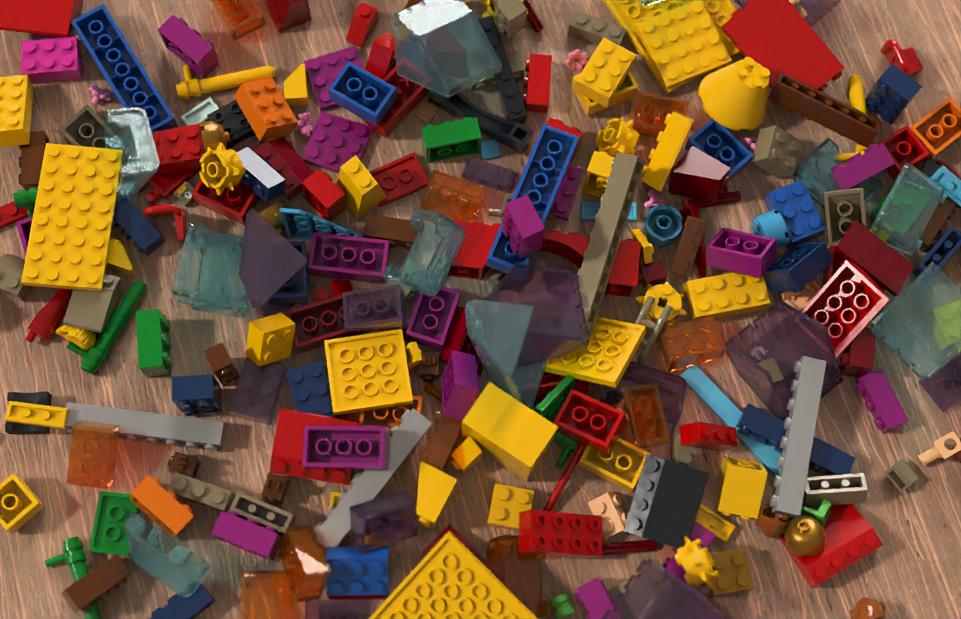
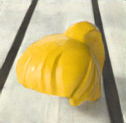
(80, 337)

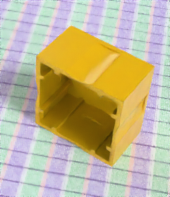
(508, 431)

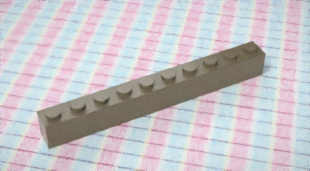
(607, 233)

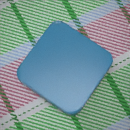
(490, 149)

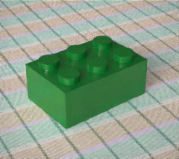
(451, 139)
(153, 343)

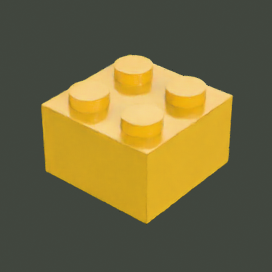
(270, 339)
(17, 503)
(506, 505)

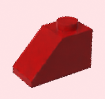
(362, 24)

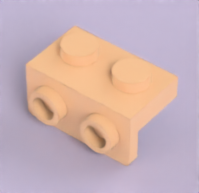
(802, 298)
(612, 513)

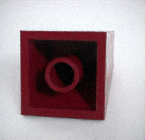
(288, 13)
(699, 176)

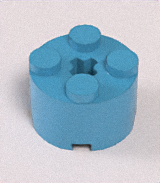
(660, 216)
(771, 226)

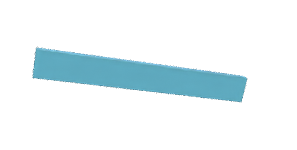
(729, 415)

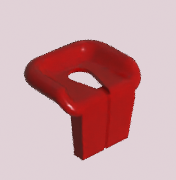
(903, 59)
(170, 209)

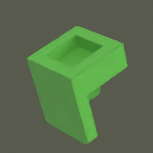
(819, 513)

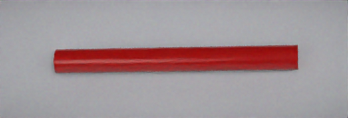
(565, 477)

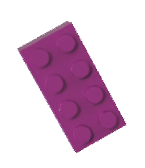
(348, 257)
(346, 447)

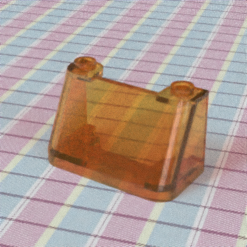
(520, 572)
(267, 595)

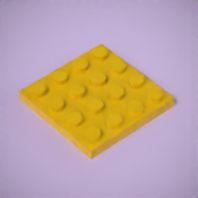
(683, 43)
(606, 356)
(368, 372)

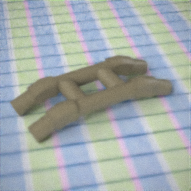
(655, 327)

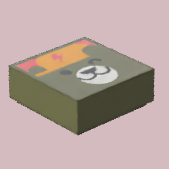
(183, 193)

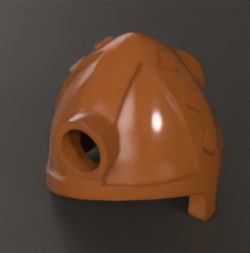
(771, 523)
(868, 609)

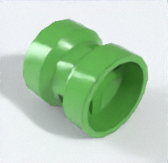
(561, 604)

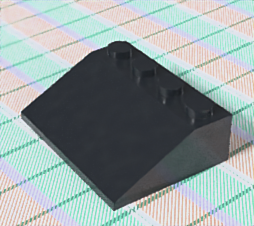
(666, 501)

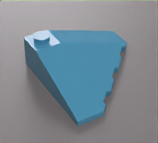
(302, 224)

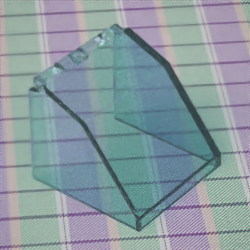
(442, 46)
(923, 322)
(498, 337)

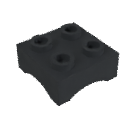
(233, 121)
(39, 398)

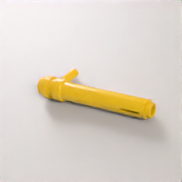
(197, 87)
(857, 101)

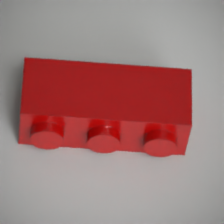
(537, 83)
(708, 436)

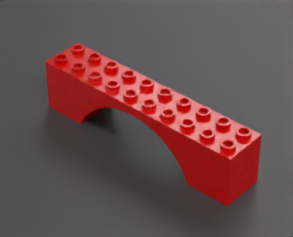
(479, 238)

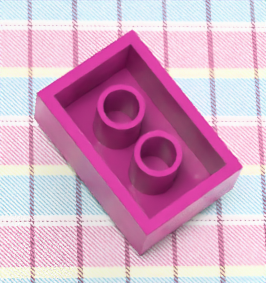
(52, 60)

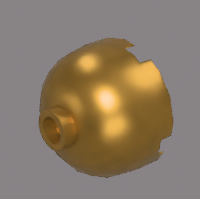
(213, 135)
(273, 216)
(805, 536)

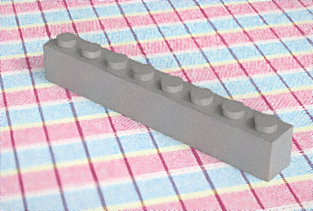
(153, 426)
(799, 436)
(370, 482)

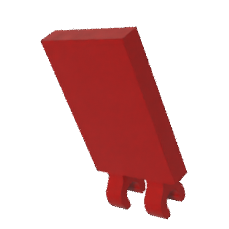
(166, 185)

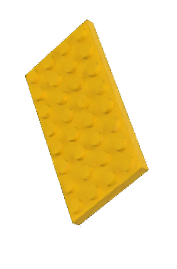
(73, 218)

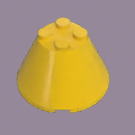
(737, 95)

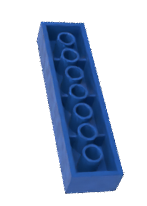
(122, 67)
(541, 183)

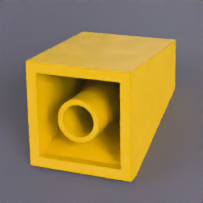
(359, 186)
(741, 487)
(434, 494)

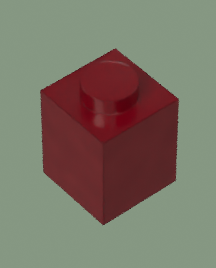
(652, 273)

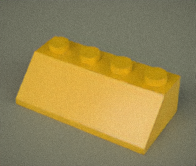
(667, 151)

